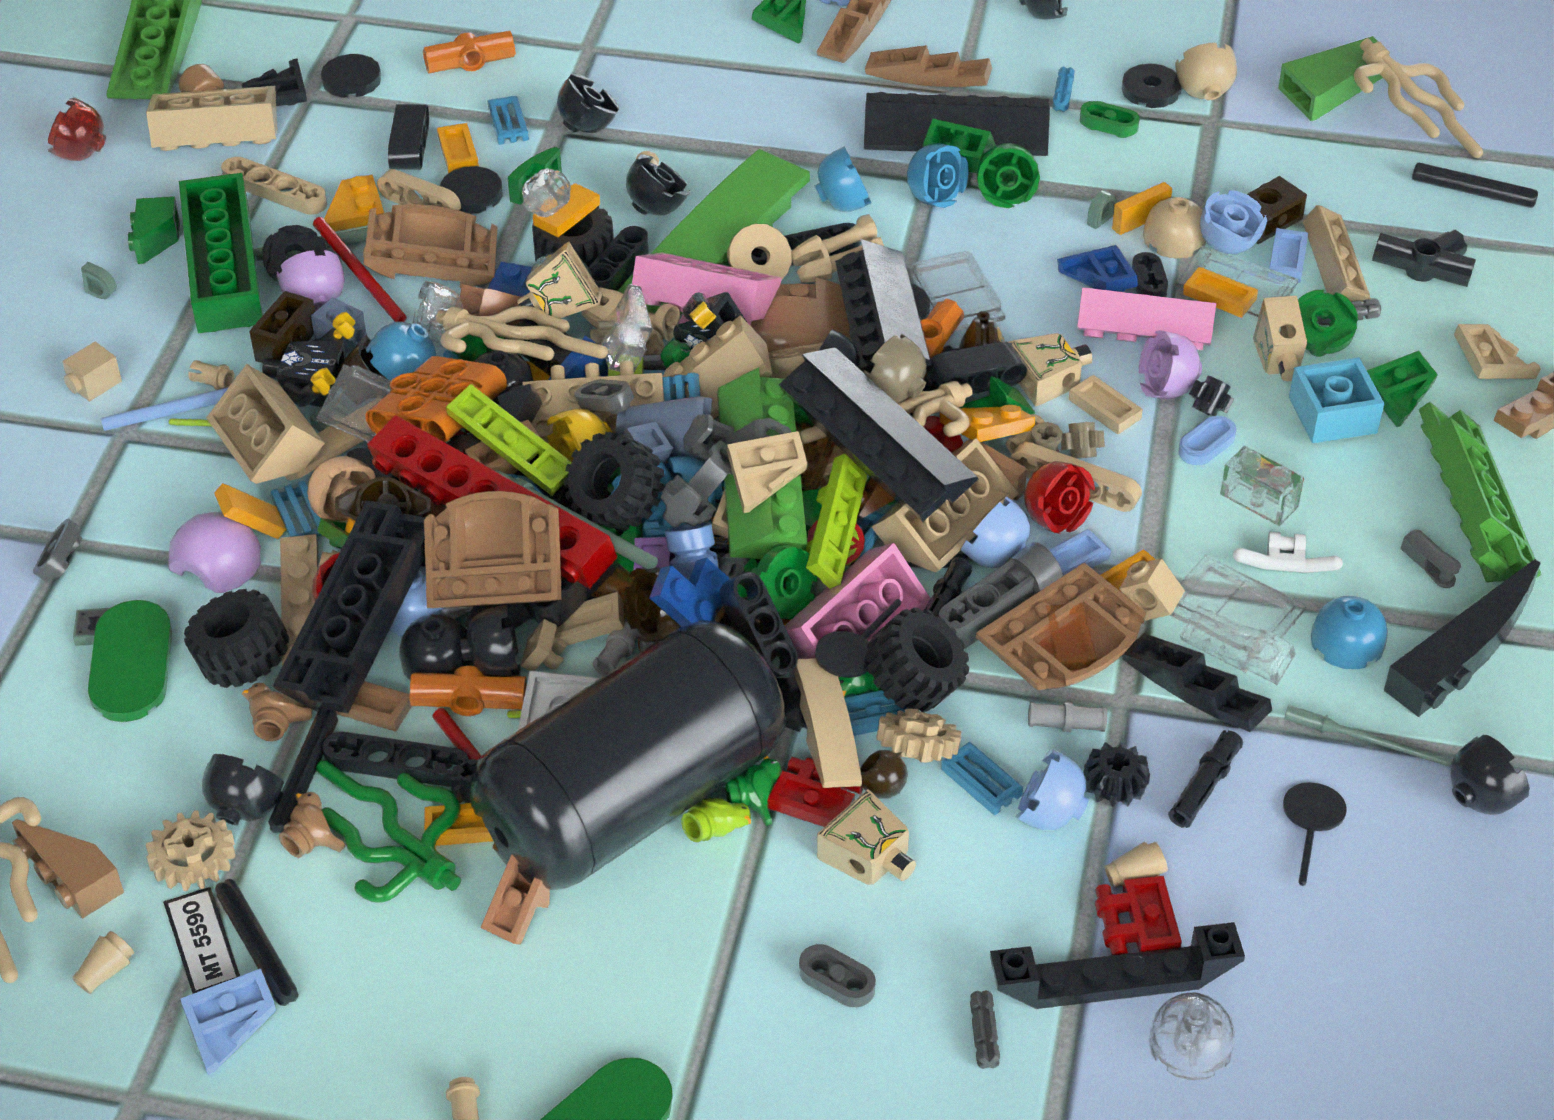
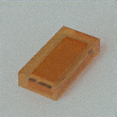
(1073, 641)

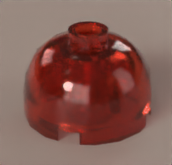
(77, 132)

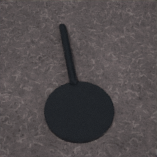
(844, 652)
(1314, 809)

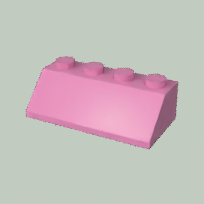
(677, 278)
(1143, 315)
(861, 598)

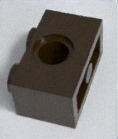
(1280, 203)
(282, 323)

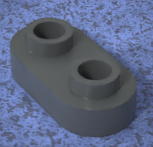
(604, 396)
(62, 542)
(839, 975)

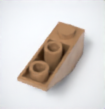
(74, 866)

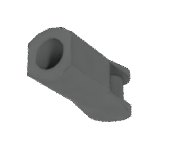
(1431, 558)

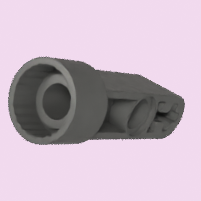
(1001, 591)

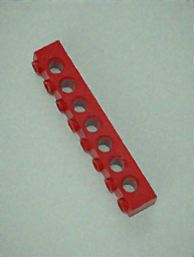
(449, 474)

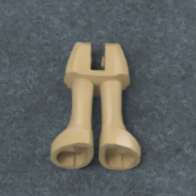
(815, 252)
(662, 321)

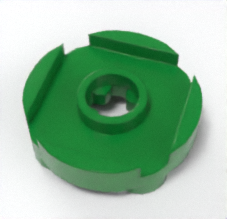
(1342, 325)
(789, 562)

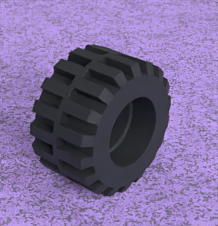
(587, 237)
(590, 478)
(236, 638)
(917, 659)

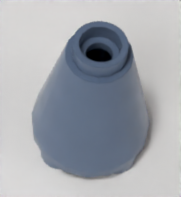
(672, 417)

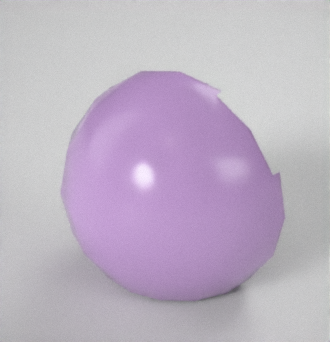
(216, 551)

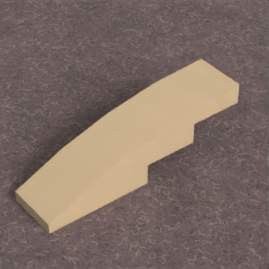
(828, 725)

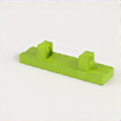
(509, 438)
(836, 521)

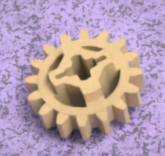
(919, 735)
(190, 850)

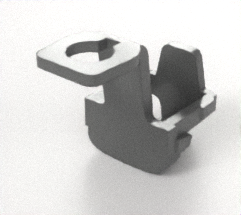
(704, 425)
(689, 500)

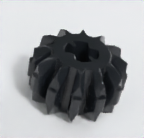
(1116, 774)

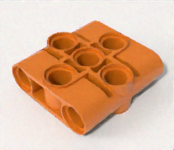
(427, 391)

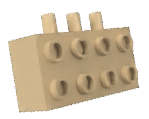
(559, 392)

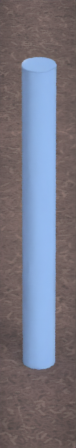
(162, 410)

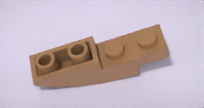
(1531, 413)

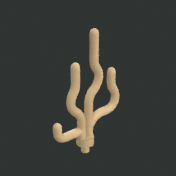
(1399, 76)
(460, 323)
(944, 400)
(18, 878)

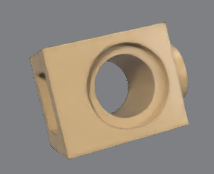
(1152, 588)

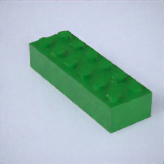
(220, 253)

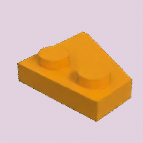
(353, 202)
(994, 422)

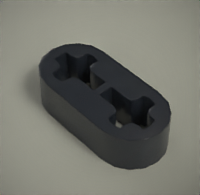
(1154, 276)

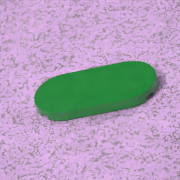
(130, 660)
(619, 1092)

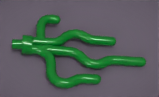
(417, 855)

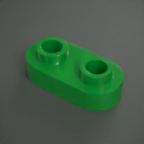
(1109, 118)

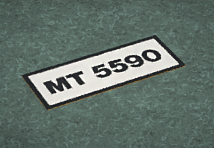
(201, 939)

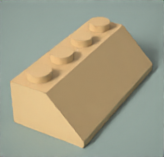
(212, 117)
(264, 428)
(945, 531)

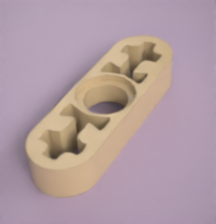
(400, 189)

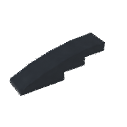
(1191, 680)

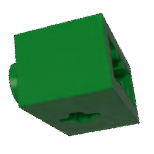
(969, 140)

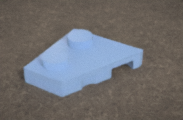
(227, 1016)

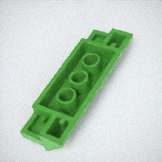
(1477, 493)
(780, 516)

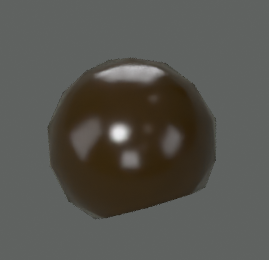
(884, 774)

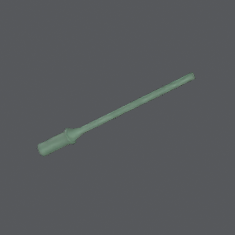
(1326, 724)

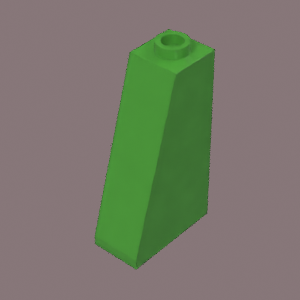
(1323, 79)

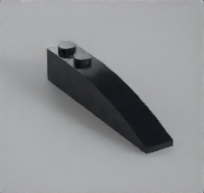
(1460, 647)

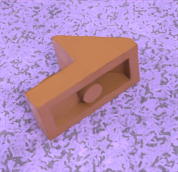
(487, 301)
(514, 904)

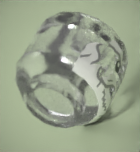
(546, 192)

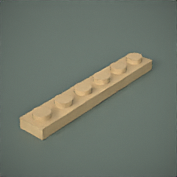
(298, 569)

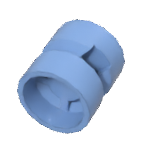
(690, 544)

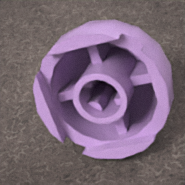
(313, 276)
(1169, 365)

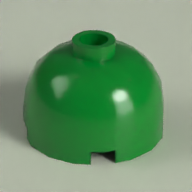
(1008, 175)

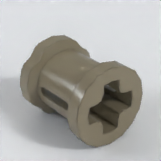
(1047, 435)

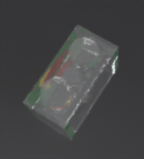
(1261, 485)

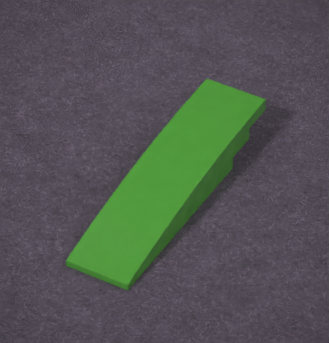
(152, 47)
(752, 194)

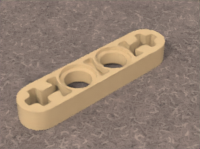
(304, 197)
(1034, 456)

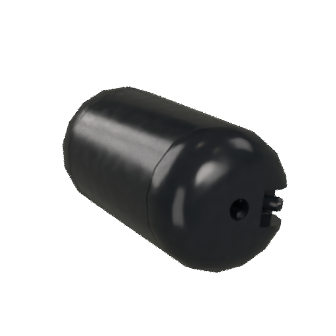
(628, 753)

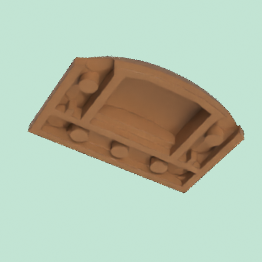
(430, 244)
(803, 315)
(492, 551)
(1024, 634)

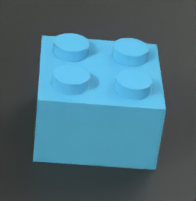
(1336, 400)

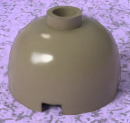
(899, 368)

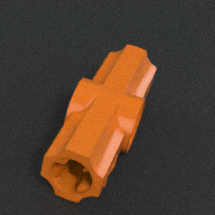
(469, 52)
(941, 325)
(467, 691)

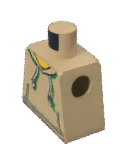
(561, 285)
(1282, 349)
(1050, 365)
(866, 842)

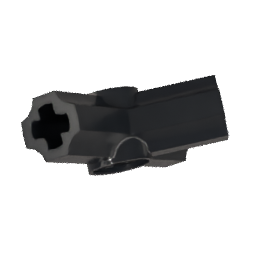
(1428, 258)

